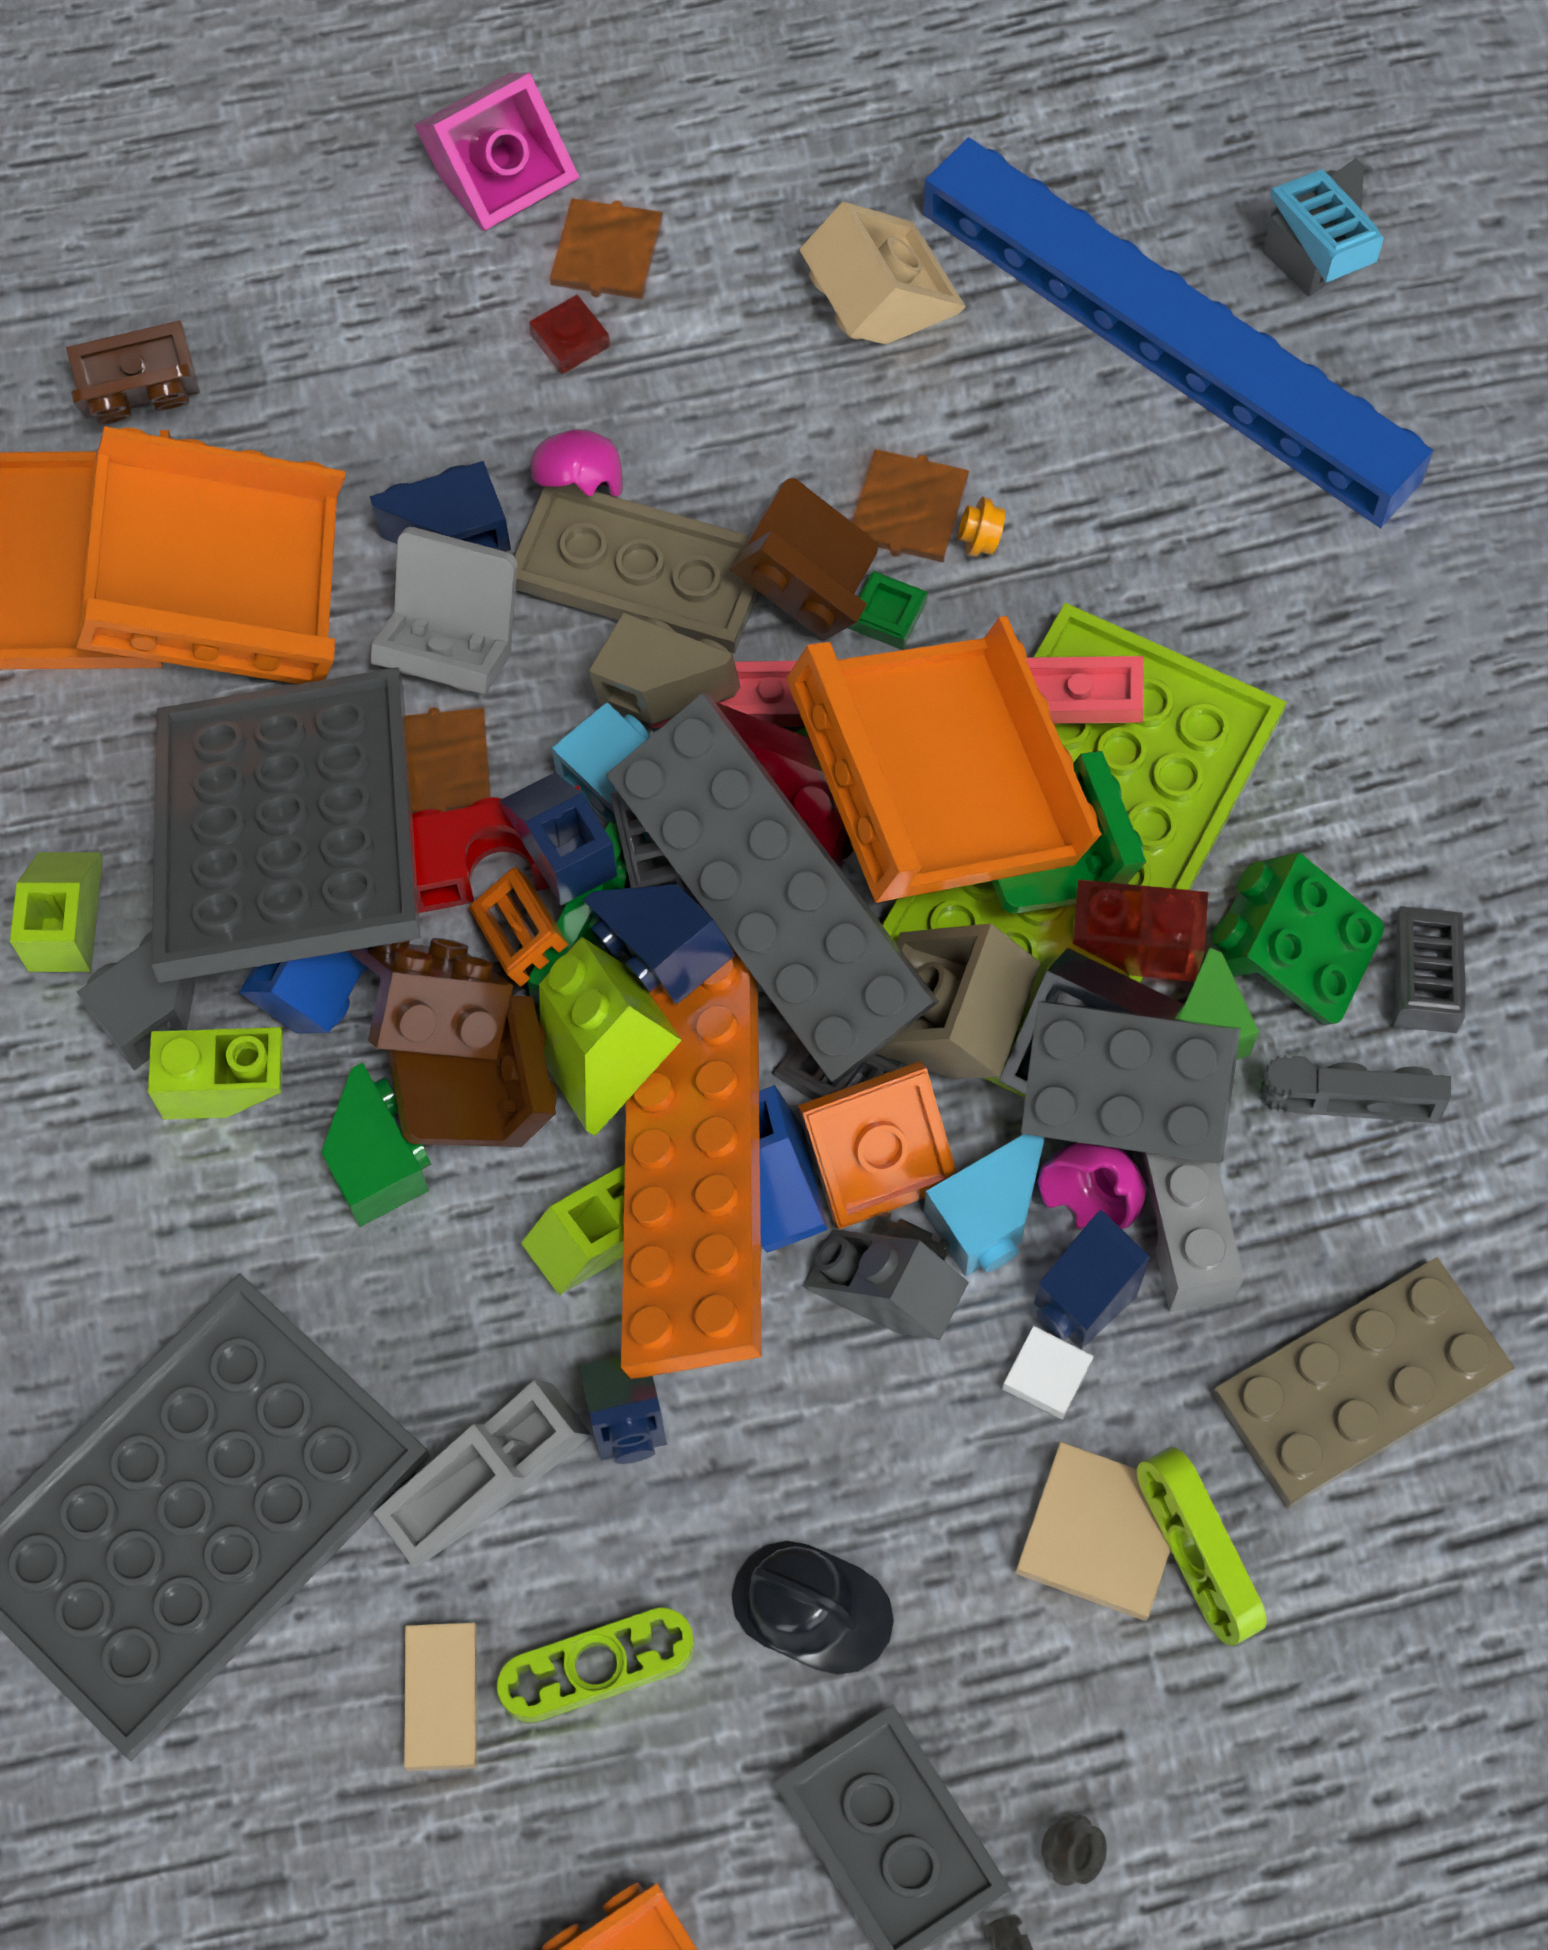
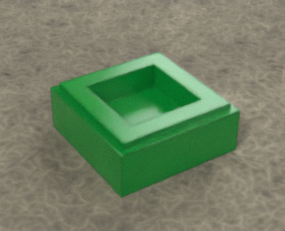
(890, 610)

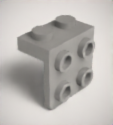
(449, 611)

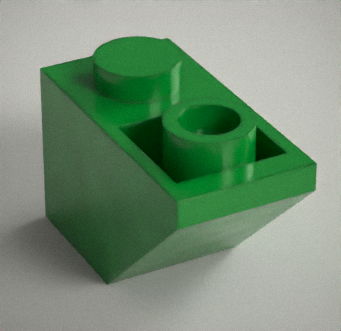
(369, 1153)

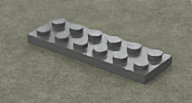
(771, 888)

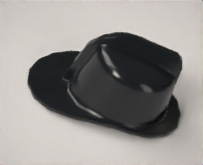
(813, 1607)

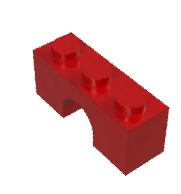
(453, 844)

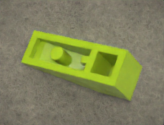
(580, 1233)

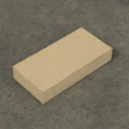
(441, 1697)

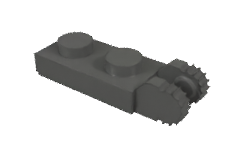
(1353, 1091)

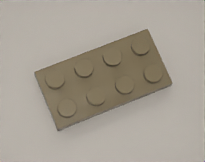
(637, 562)
(1362, 1382)

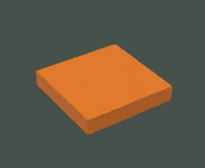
(878, 1144)

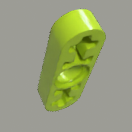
(1201, 1546)
(571, 1648)

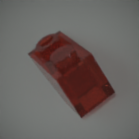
(1142, 928)

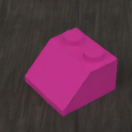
(498, 149)

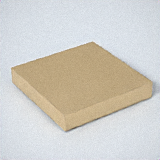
(1096, 1534)

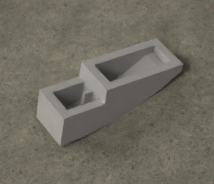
(482, 1472)

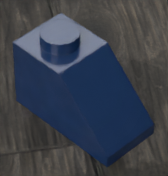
(1091, 1281)

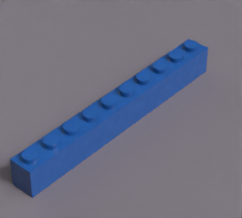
(1177, 332)

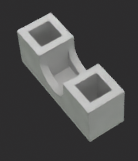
(1194, 1231)

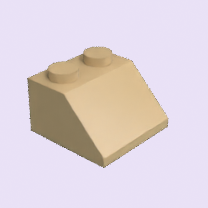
(878, 275)

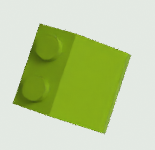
(600, 1032)

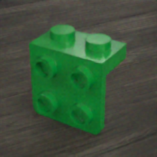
(1112, 858)
(1299, 934)

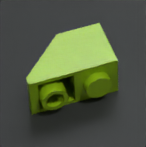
(57, 911)
(214, 1071)

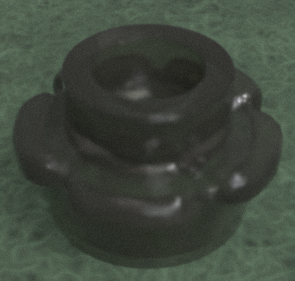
(1074, 1850)

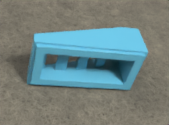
(1329, 257)

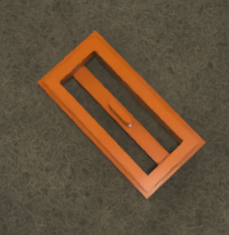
(533, 946)

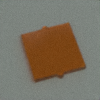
(606, 248)
(910, 504)
(447, 759)

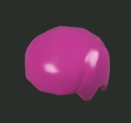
(578, 458)
(1093, 1180)

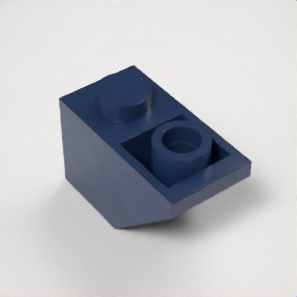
(452, 504)
(562, 836)
(663, 934)
(622, 1412)

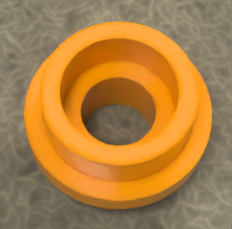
(981, 527)

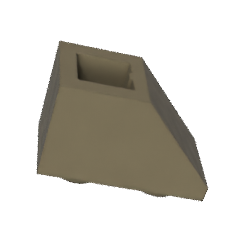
(659, 672)

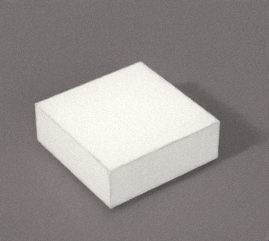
(1047, 1372)

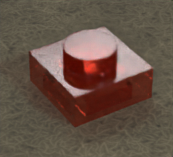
(569, 334)

